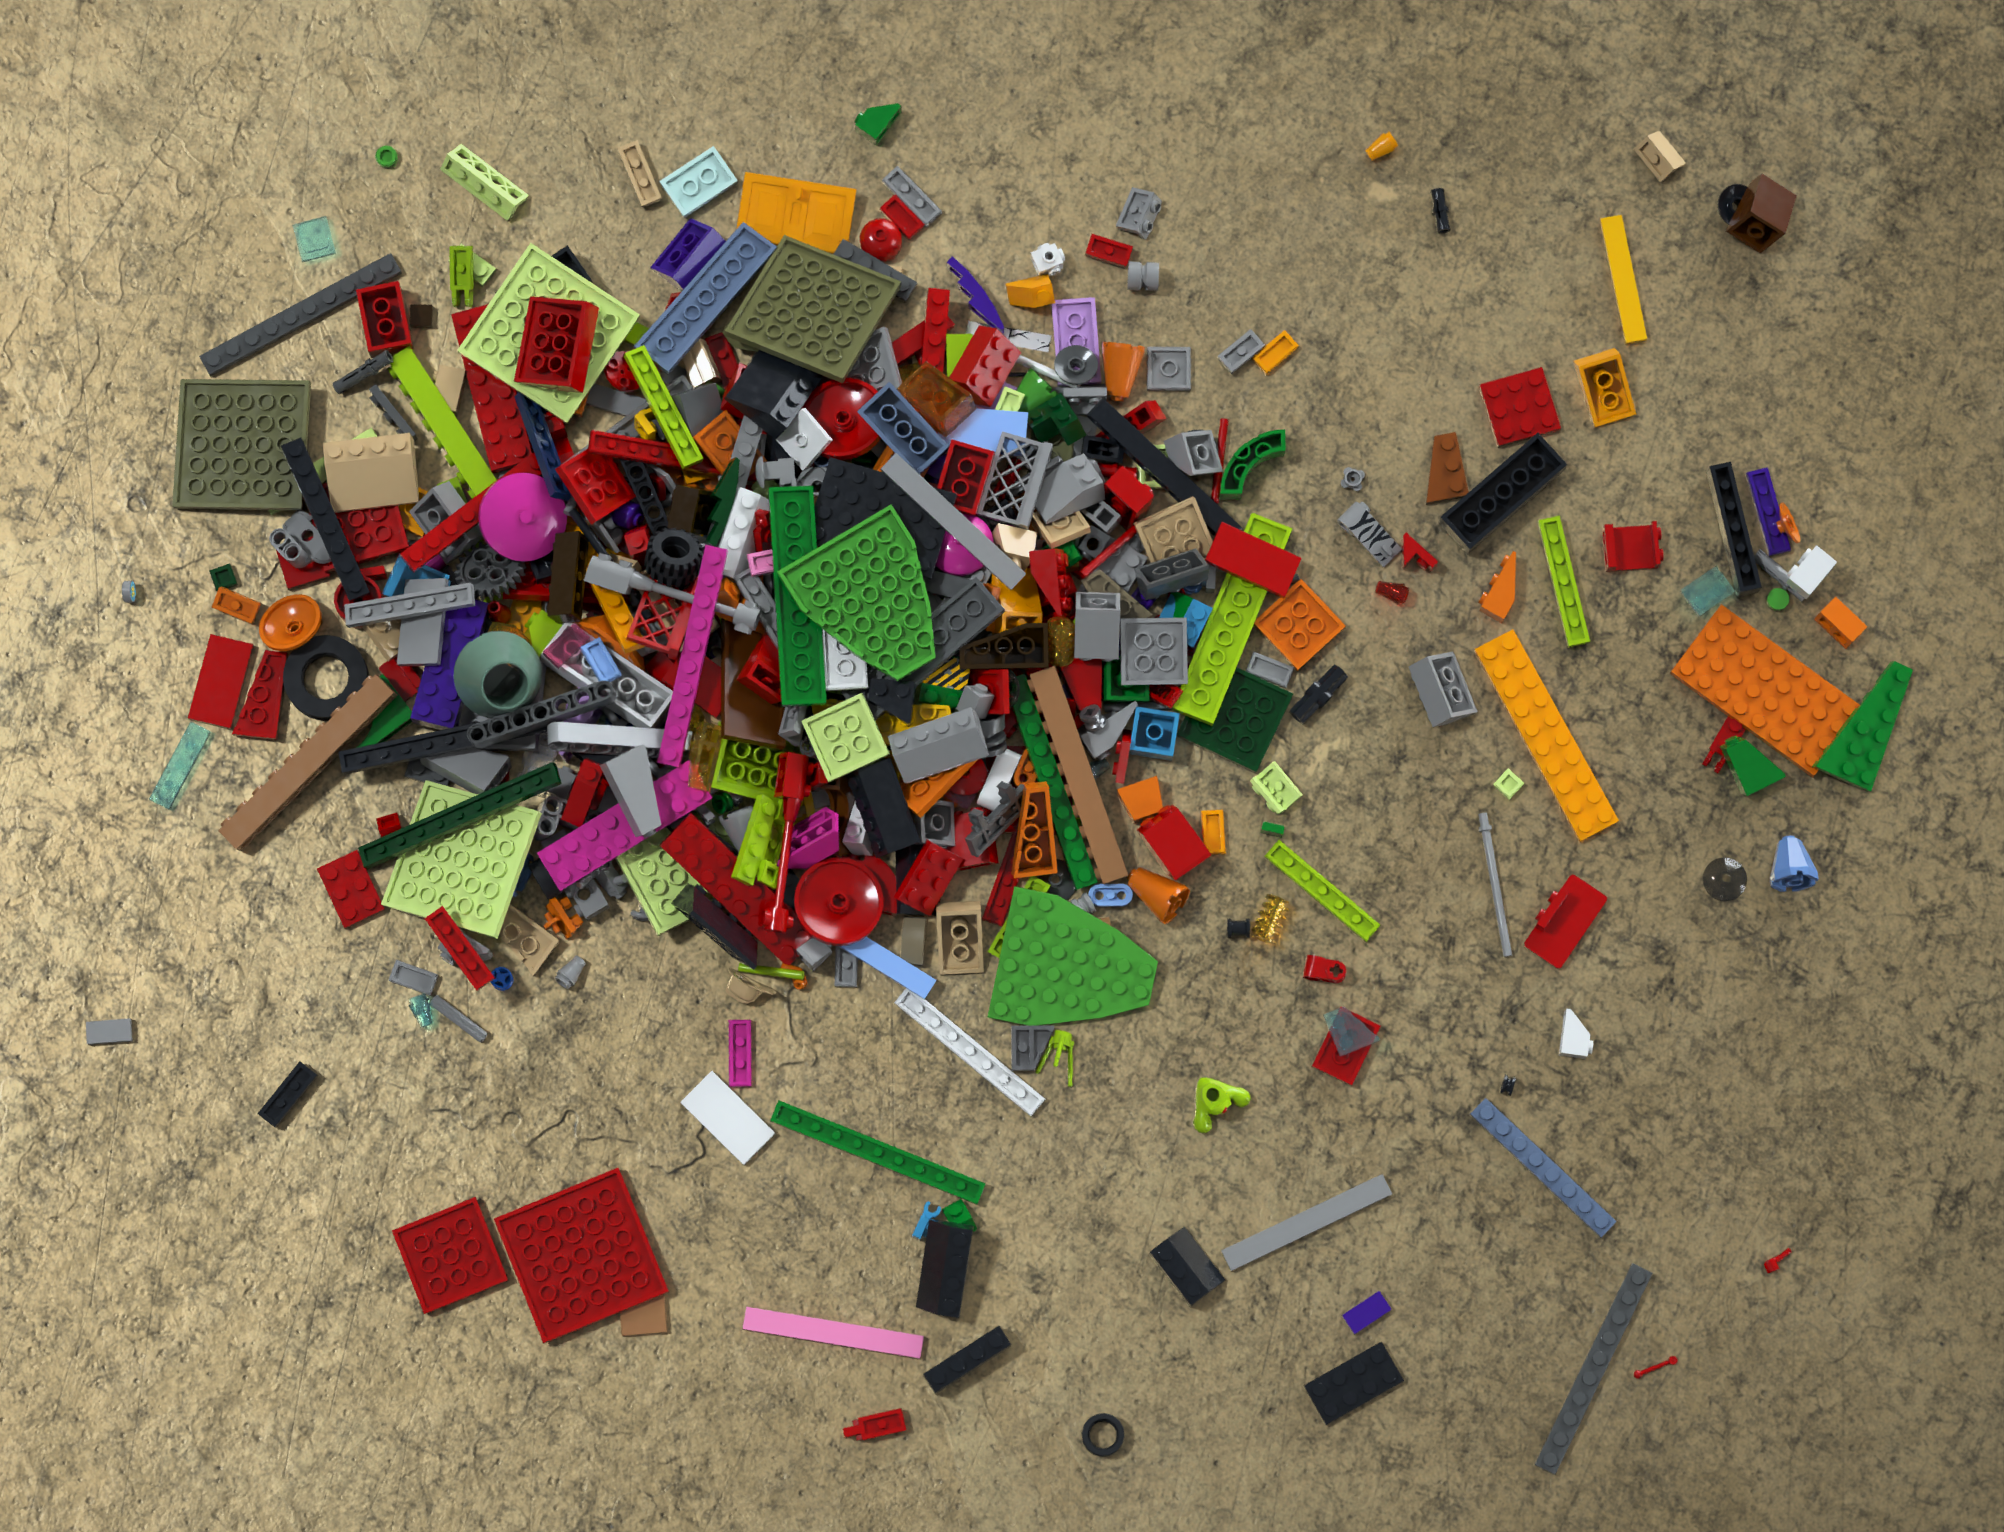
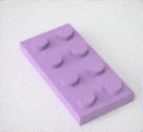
(1076, 325)

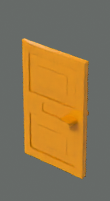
(797, 209)

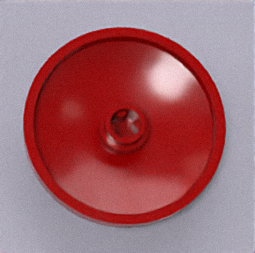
(835, 409)
(838, 901)

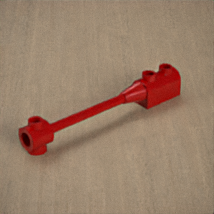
(792, 788)

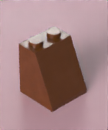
(1762, 213)

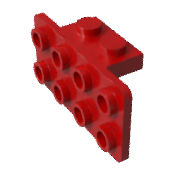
(1564, 921)

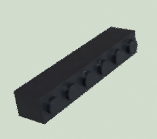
(1733, 529)

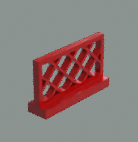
(678, 629)

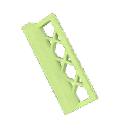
(481, 184)

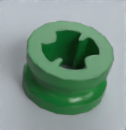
(722, 802)

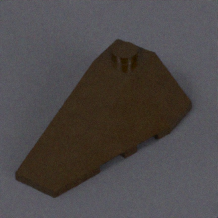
(1013, 649)

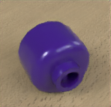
(628, 516)

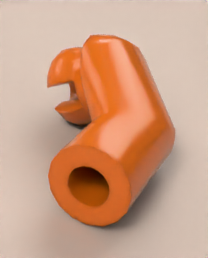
(797, 983)

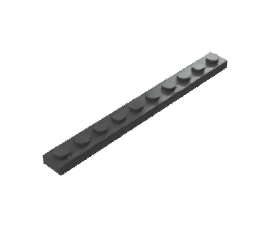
(299, 315)
(1593, 1369)

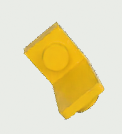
(644, 424)

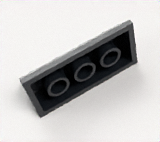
(883, 808)
(944, 1267)

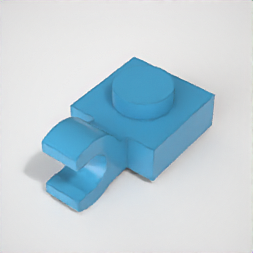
(922, 1226)

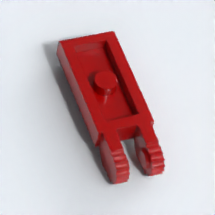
(1729, 729)

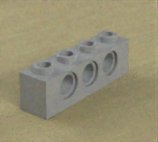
(595, 903)

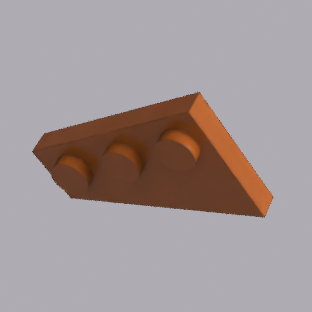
(1447, 473)

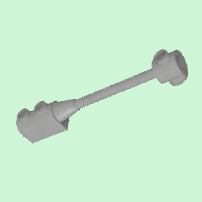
(623, 578)

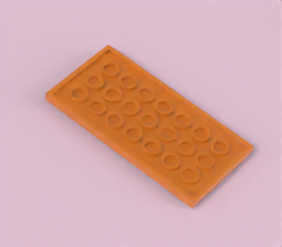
(1764, 689)

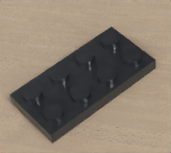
(1353, 1383)

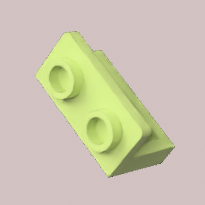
(1275, 788)

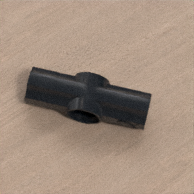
(1318, 694)

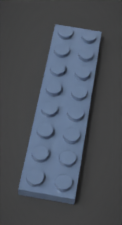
(706, 297)

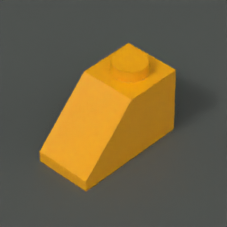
(1031, 292)

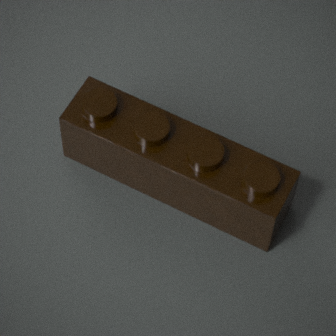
(568, 577)

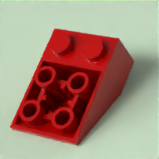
(1049, 571)
(762, 671)

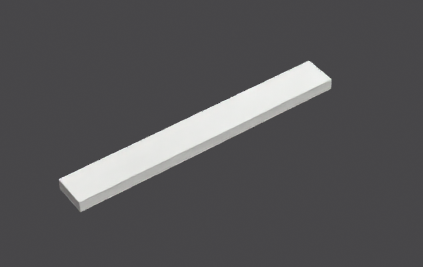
(970, 1051)

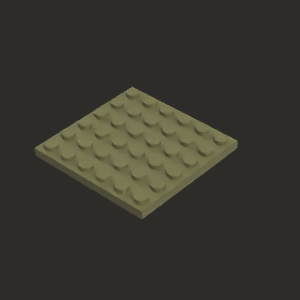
(813, 309)
(233, 443)

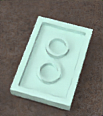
(698, 182)

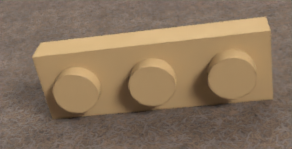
(639, 174)

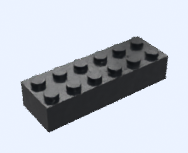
(1502, 493)

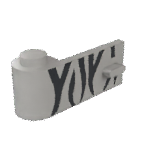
(1362, 525)

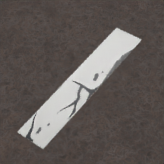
(1018, 337)

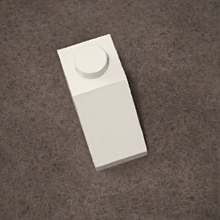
(1574, 1037)

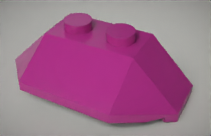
(814, 839)

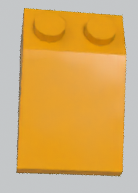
(1605, 387)

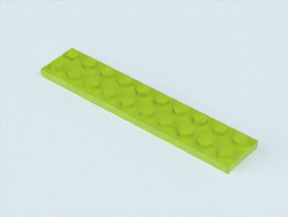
(1226, 633)

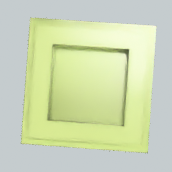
(1508, 784)

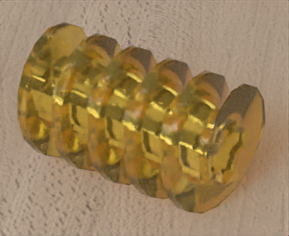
(1060, 641)
(1270, 918)

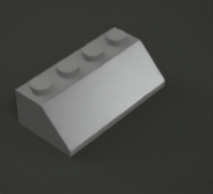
(938, 745)

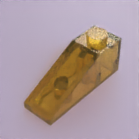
(703, 755)

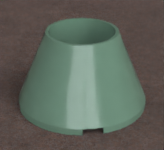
(487, 652)

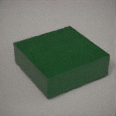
(223, 577)

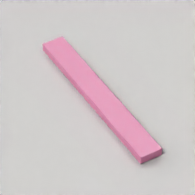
(833, 1332)

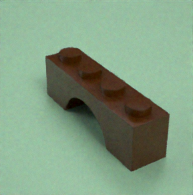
(842, 803)

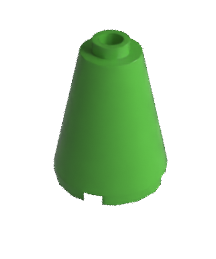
(1035, 390)

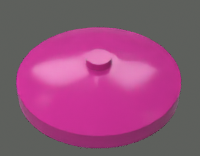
(521, 517)

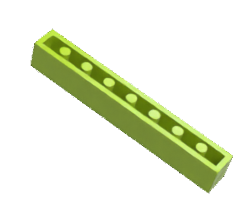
(441, 421)

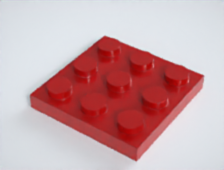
(1519, 407)
(595, 484)

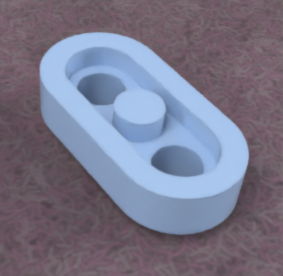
(1110, 895)

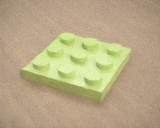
(845, 737)

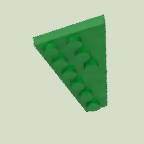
(1864, 736)

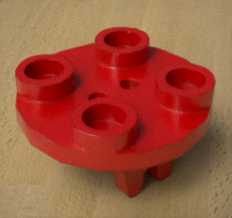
(623, 382)

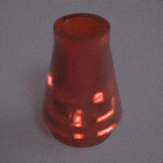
(1393, 591)

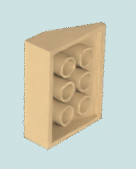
(371, 472)

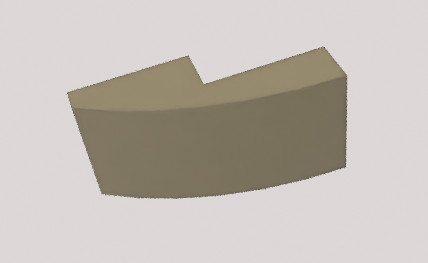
(913, 939)

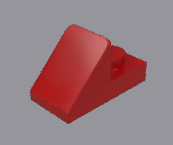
(1412, 549)

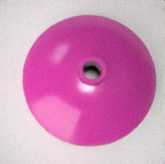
(955, 558)

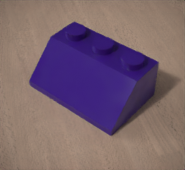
(688, 253)

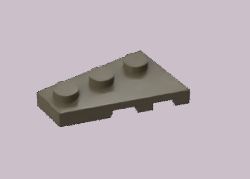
(1102, 583)

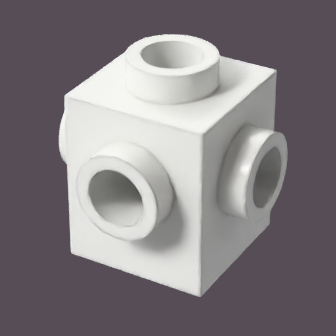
(1048, 259)

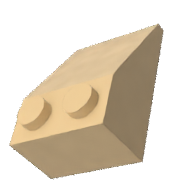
(959, 937)

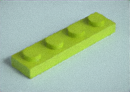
(755, 840)

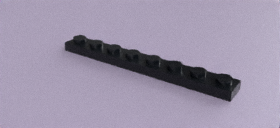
(325, 520)

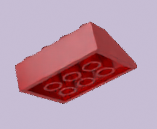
(556, 344)

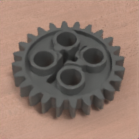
(488, 572)

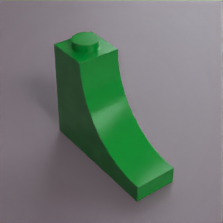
(389, 721)

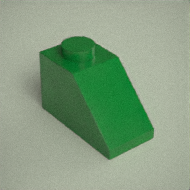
(876, 121)

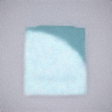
(314, 239)

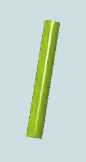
(773, 971)

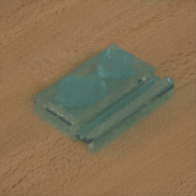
(1707, 591)

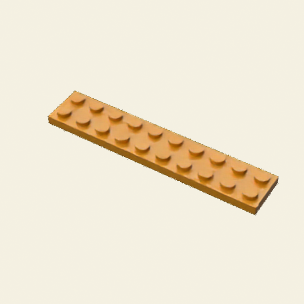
(1546, 735)

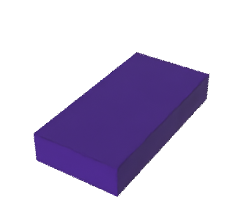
(1366, 1312)

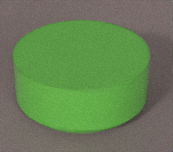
(386, 157)
(1777, 599)

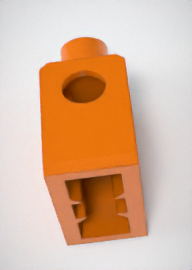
(1141, 799)

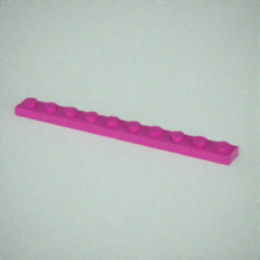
(692, 656)

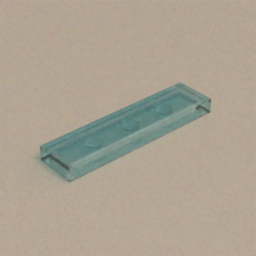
(180, 765)

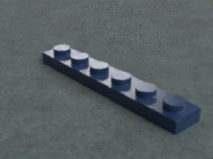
(543, 446)

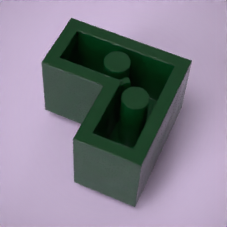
(1055, 418)

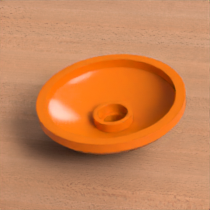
(290, 622)

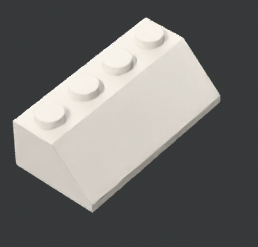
(739, 529)

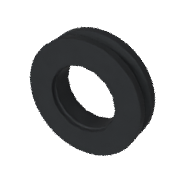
(303, 656)

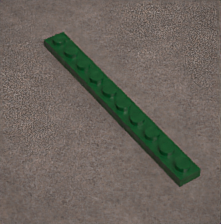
(460, 815)

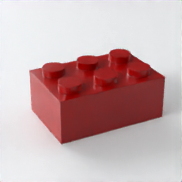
(384, 318)
(985, 364)
(966, 474)
(1128, 496)

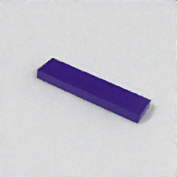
(1767, 511)

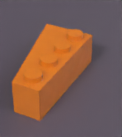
(1035, 835)

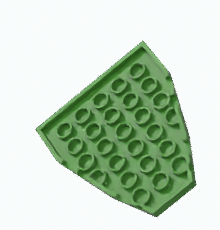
(868, 594)
(1065, 965)

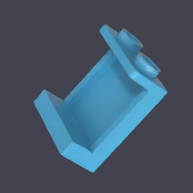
(401, 571)

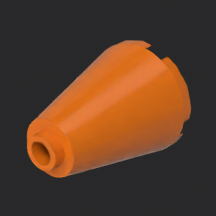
(1120, 368)
(1158, 893)

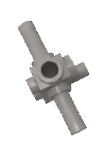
(608, 878)

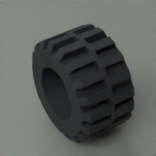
(673, 544)

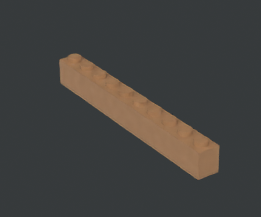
(308, 762)
(1078, 774)

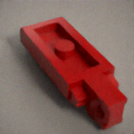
(762, 532)
(876, 1425)

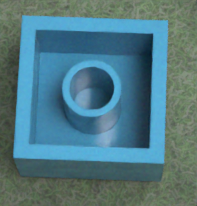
(1154, 733)

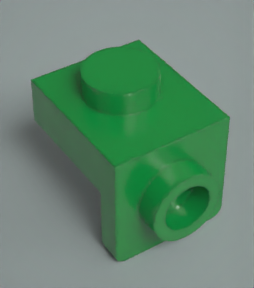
(958, 1213)

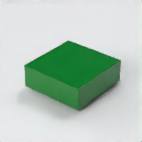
(1272, 829)

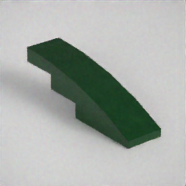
(724, 495)

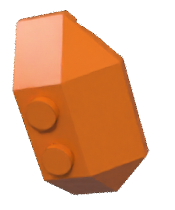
(600, 627)

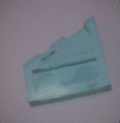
(1348, 1031)

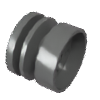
(993, 733)

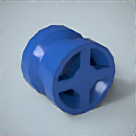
(500, 975)

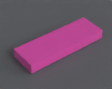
(740, 1053)

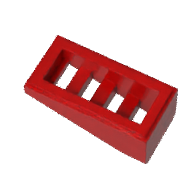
(1164, 694)

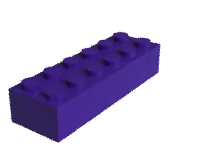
(437, 699)

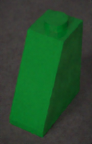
(1749, 766)

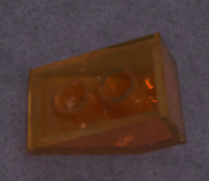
(937, 398)

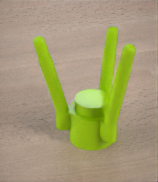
(1061, 1043)

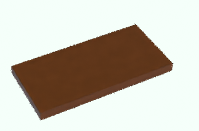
(743, 712)

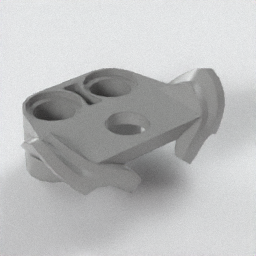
(293, 534)

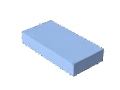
(600, 660)

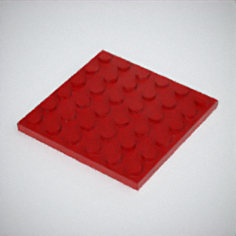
(581, 1255)

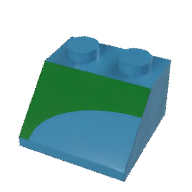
(1183, 606)

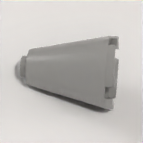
(736, 825)

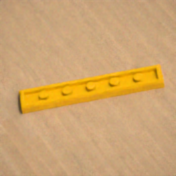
(1623, 279)

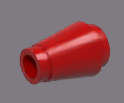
(499, 612)

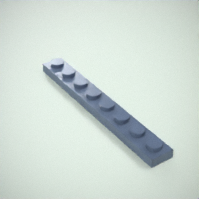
(1543, 1168)

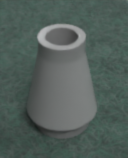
(570, 972)

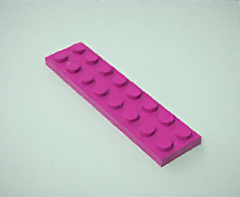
(611, 834)

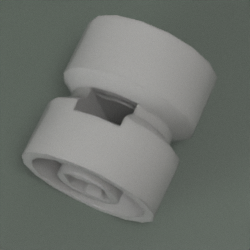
(1143, 276)

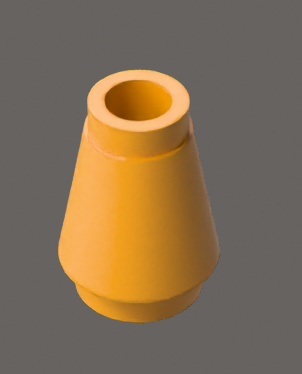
(1381, 146)

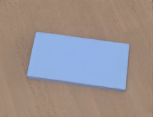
(985, 427)

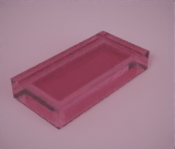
(566, 645)

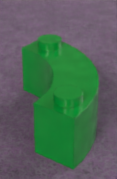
(1246, 458)

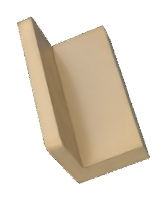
(1659, 155)

